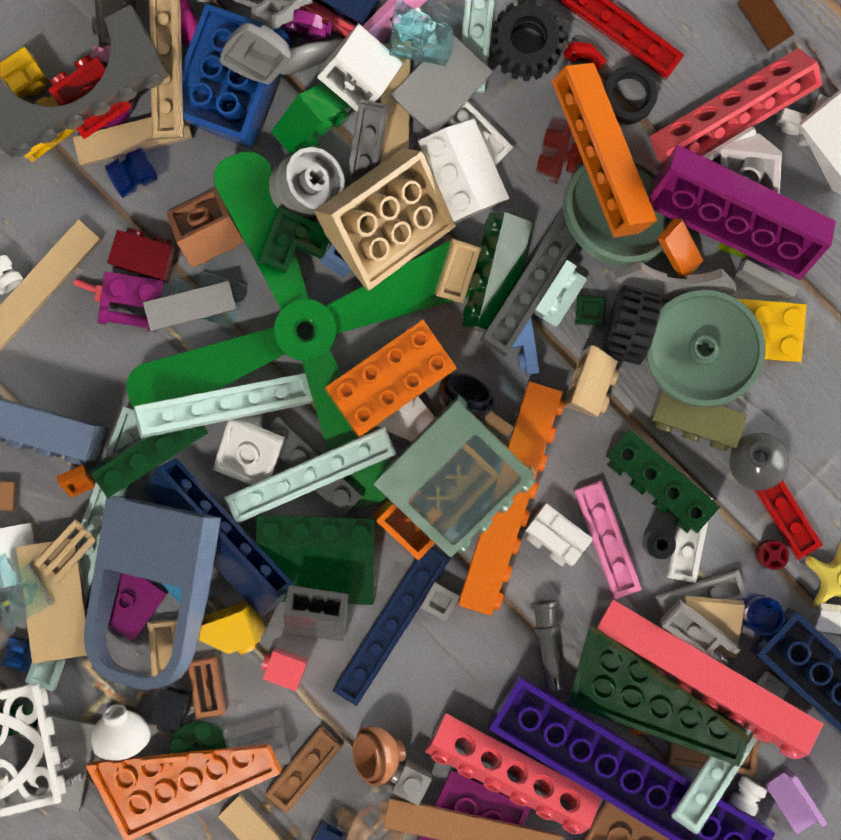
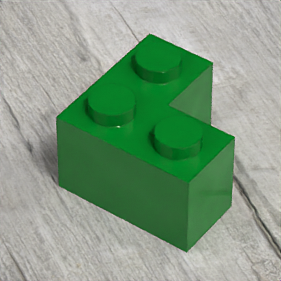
(310, 117)

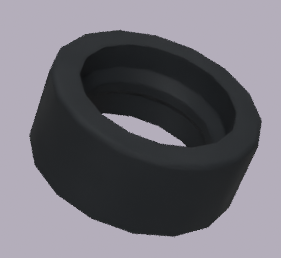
(647, 81)

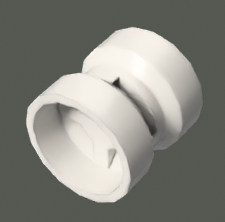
(8, 277)
(749, 793)

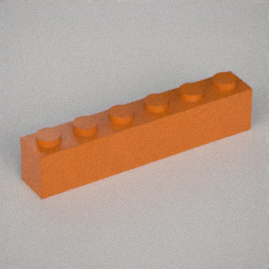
(603, 150)

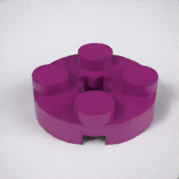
(308, 26)

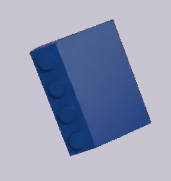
(216, 95)

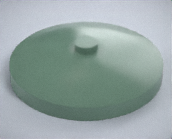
(590, 227)
(706, 349)

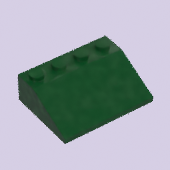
(322, 552)

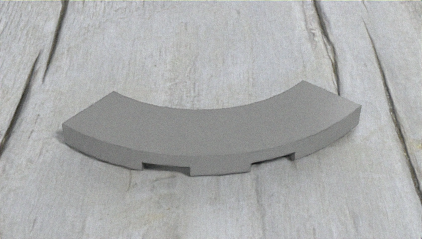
(648, 279)

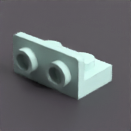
(560, 294)

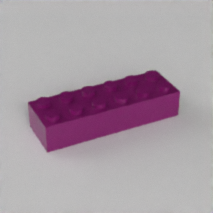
(740, 213)

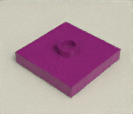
(134, 605)

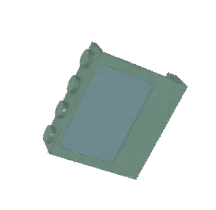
(454, 478)

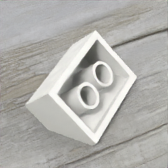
(463, 170)

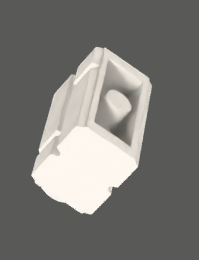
(557, 535)

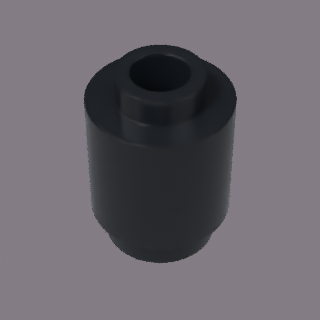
(649, 543)

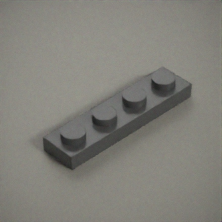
(297, 449)

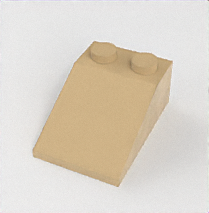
(591, 382)

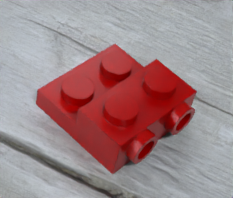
(78, 84)

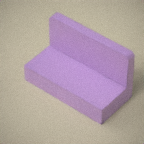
(793, 800)

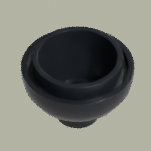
(470, 389)

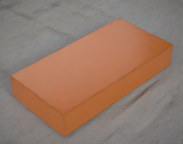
(680, 248)

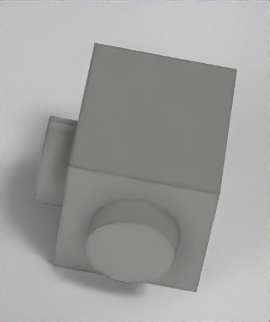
(411, 781)

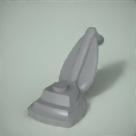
(264, 54)

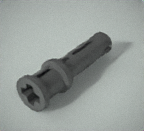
(546, 630)

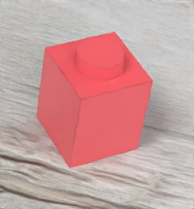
(284, 668)

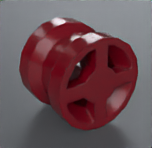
(776, 558)

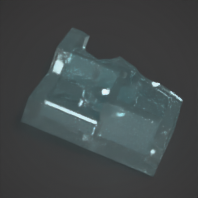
(419, 36)

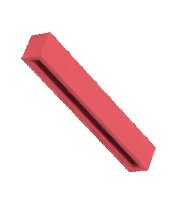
(713, 683)

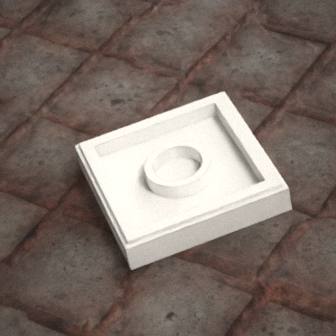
(248, 452)

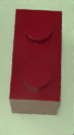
(142, 255)

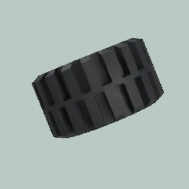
(530, 17)
(632, 324)

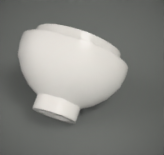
(119, 734)

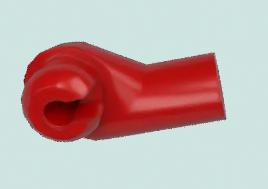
(584, 50)

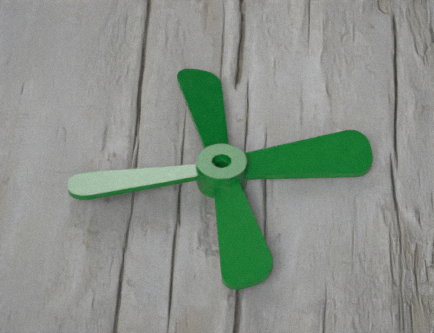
(244, 189)

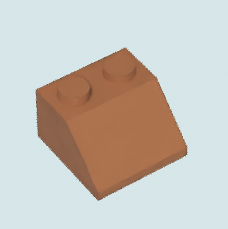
(204, 228)

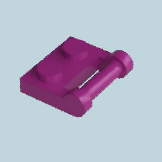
(126, 291)

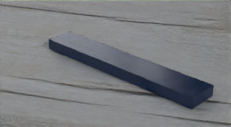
(390, 626)

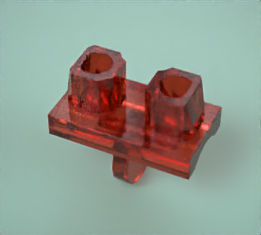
(551, 166)

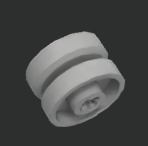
(306, 181)

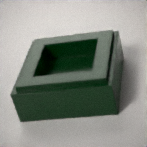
(590, 310)

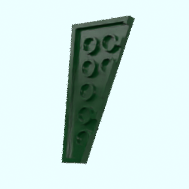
(633, 693)

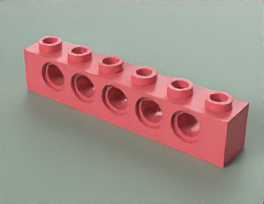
(740, 106)
(581, 801)

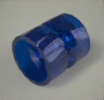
(131, 171)
(762, 614)

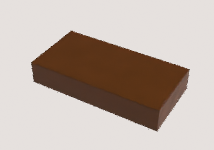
(766, 22)

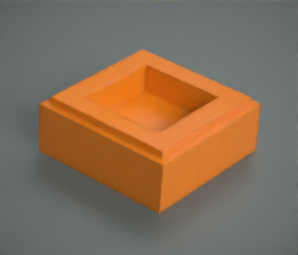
(76, 481)

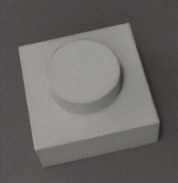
(440, 601)

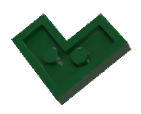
(291, 232)

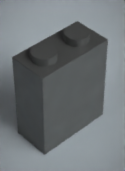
(316, 613)

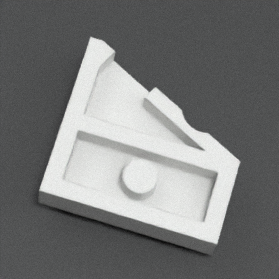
(408, 420)

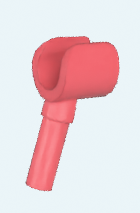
(89, 287)

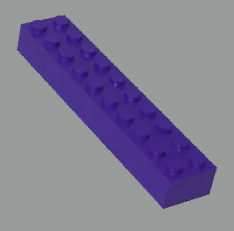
(610, 765)

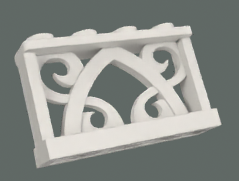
(42, 744)

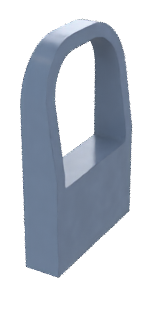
(158, 546)

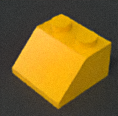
(232, 628)

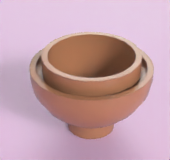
(377, 755)

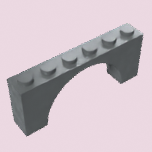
(130, 69)

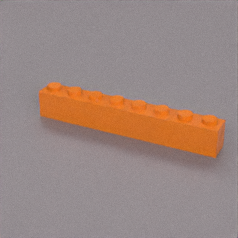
(494, 546)

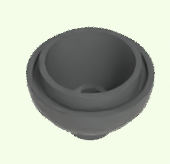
(754, 473)

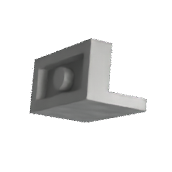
(761, 284)

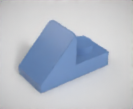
(528, 358)

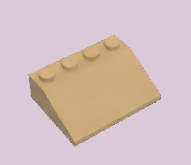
(386, 217)

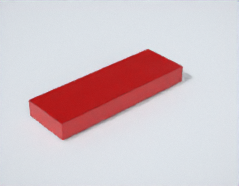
(789, 520)

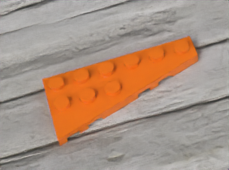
(166, 787)

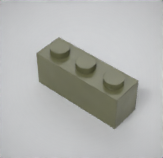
(714, 424)

